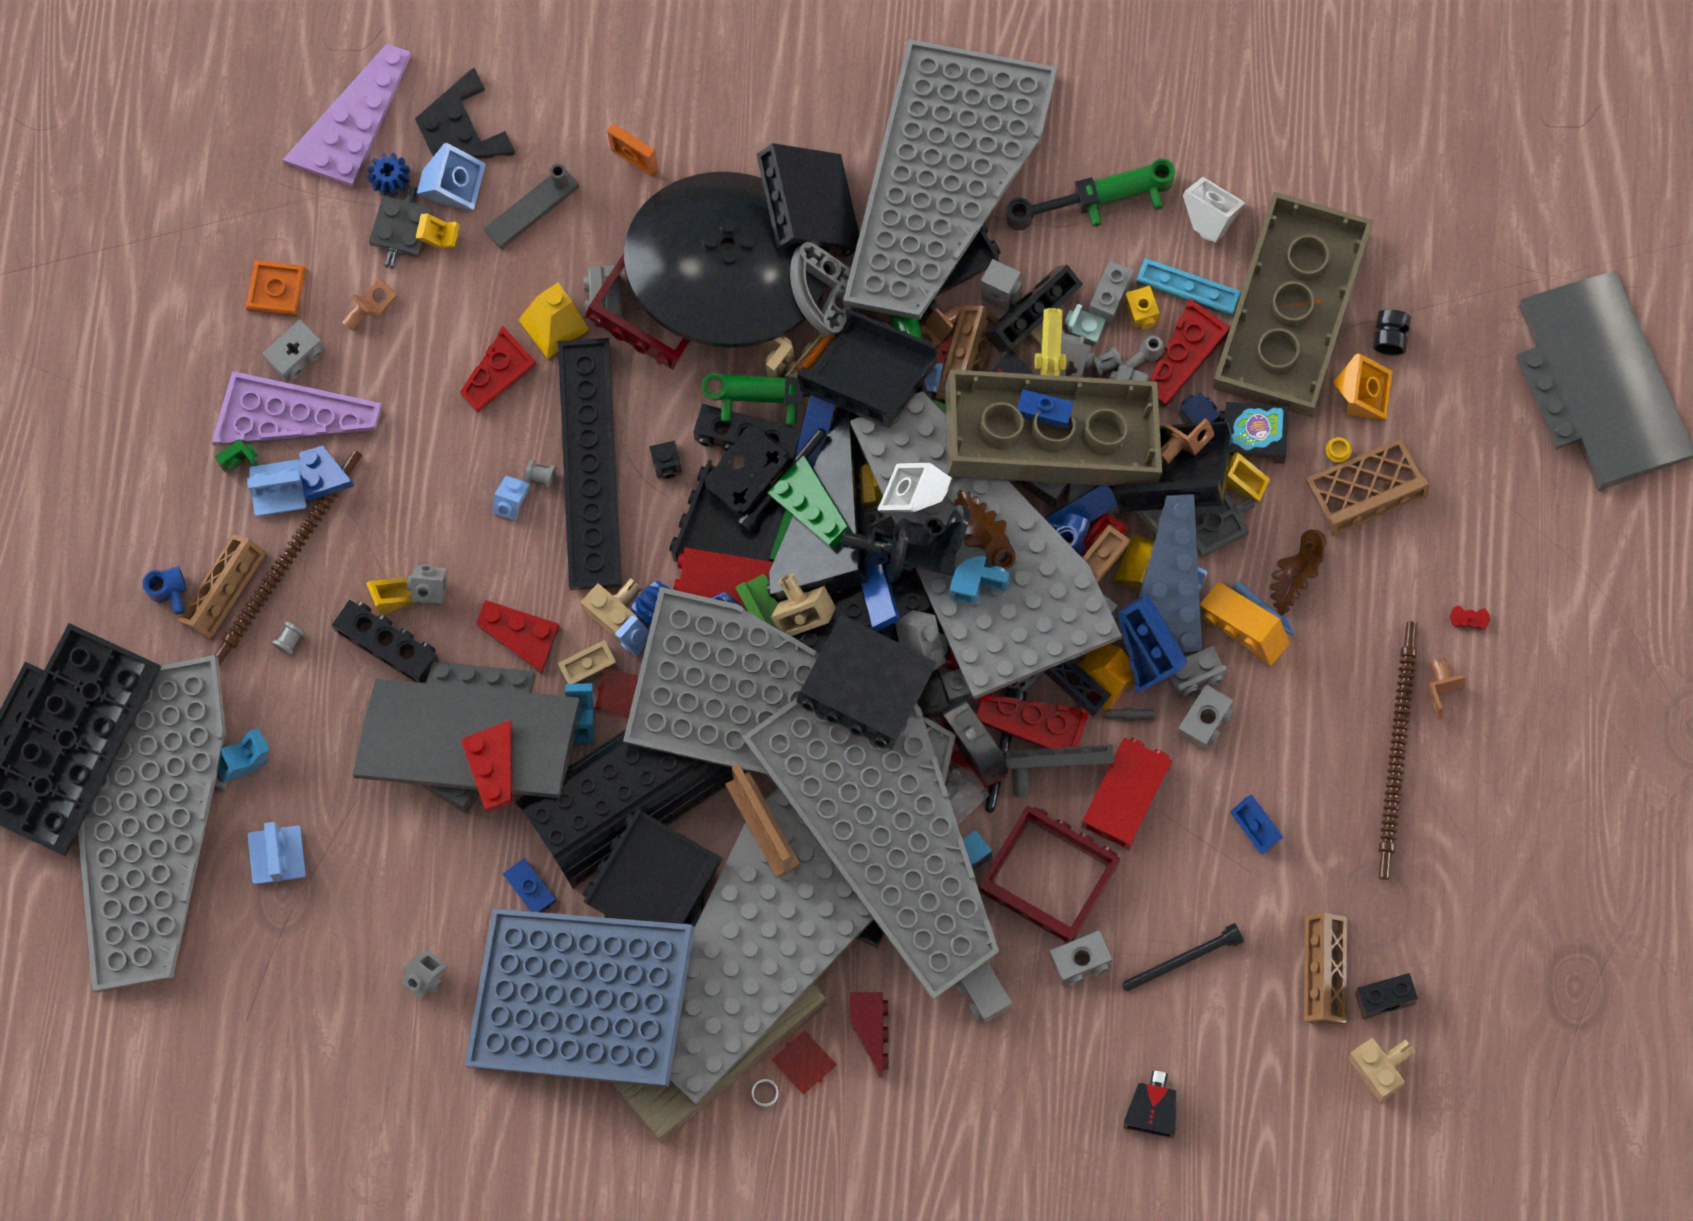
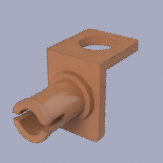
(367, 305)
(940, 324)
(1181, 441)
(1444, 684)

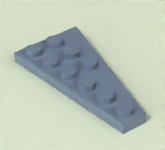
(1173, 573)

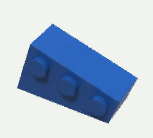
(1149, 643)

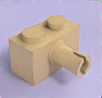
(609, 609)
(802, 609)
(1379, 1067)

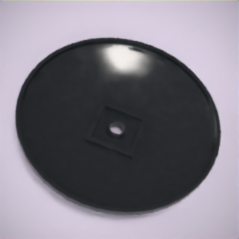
(696, 284)

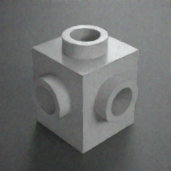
(427, 584)
(419, 977)

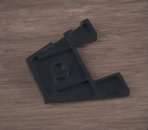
(449, 123)

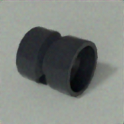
(1392, 330)

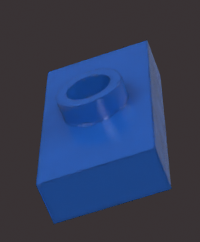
(1056, 414)
(1256, 824)
(529, 887)

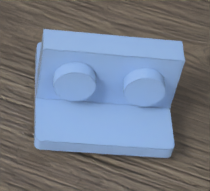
(277, 488)
(276, 854)

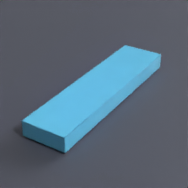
(1188, 286)

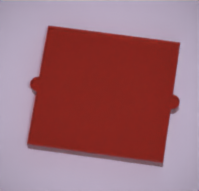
(616, 692)
(804, 1062)

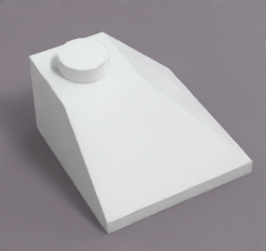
(1211, 209)
(914, 488)

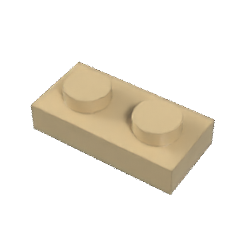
(587, 663)

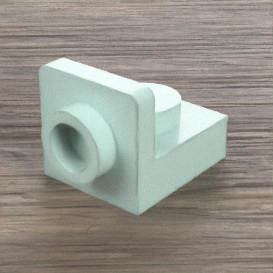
(1084, 324)

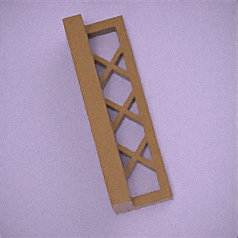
(965, 343)
(223, 587)
(1320, 967)

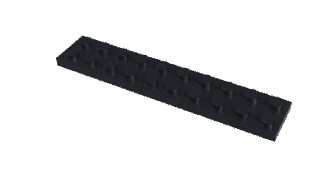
(589, 464)

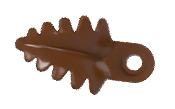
(986, 532)
(1297, 570)

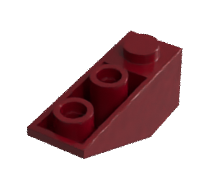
(867, 1021)

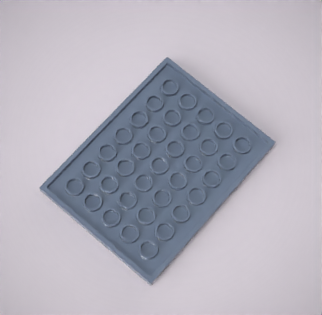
(580, 997)

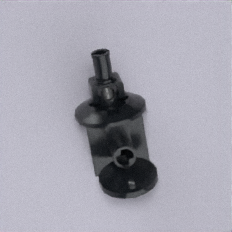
(913, 544)

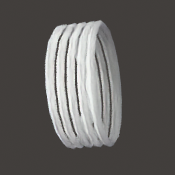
(761, 1081)

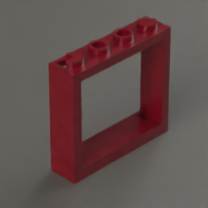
(629, 333)
(1026, 910)

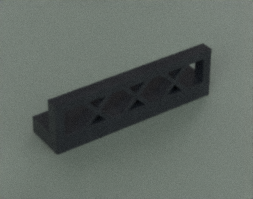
(1079, 685)

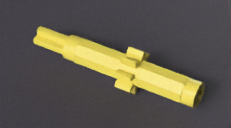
(1050, 358)

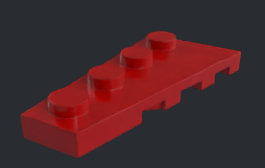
(1191, 344)
(1033, 721)

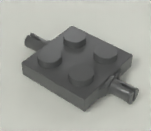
(397, 226)
(1220, 524)

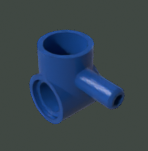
(1073, 528)
(173, 585)

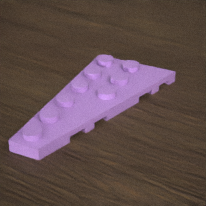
(345, 132)
(277, 410)

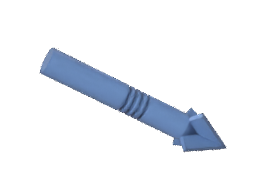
(1244, 591)

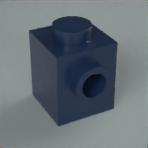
(1197, 409)

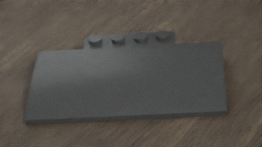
(1600, 381)
(417, 728)

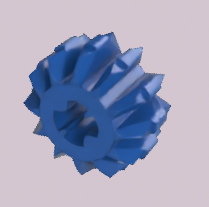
(385, 183)
(645, 603)

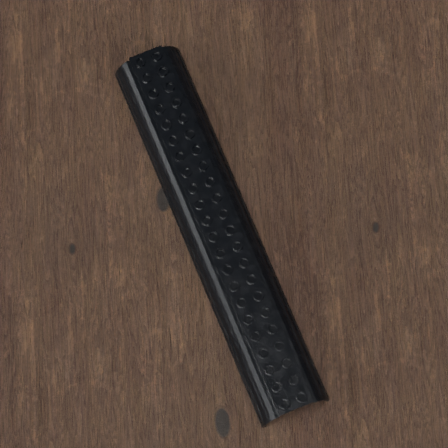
(626, 777)

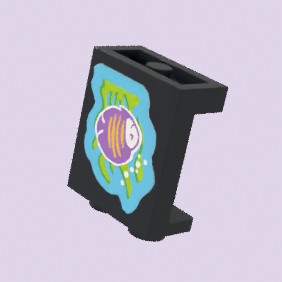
(1257, 429)

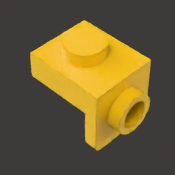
(437, 232)

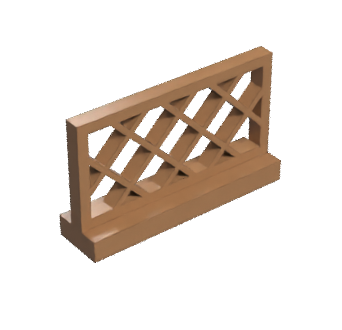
(1372, 506)
(1106, 553)
(761, 822)

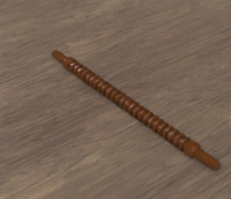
(230, 639)
(1387, 846)

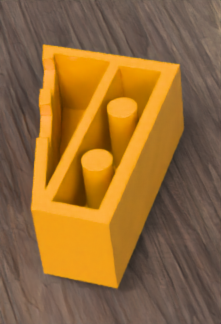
(1245, 622)

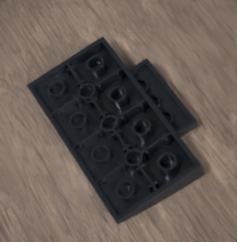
(65, 732)

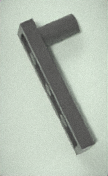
(532, 206)
(1021, 760)

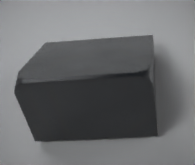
(872, 935)

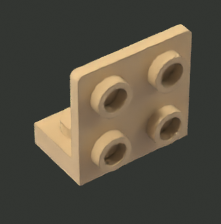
(780, 356)

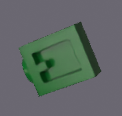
(232, 456)

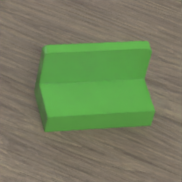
(757, 599)

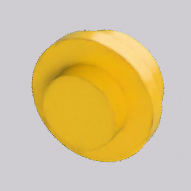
(1338, 450)

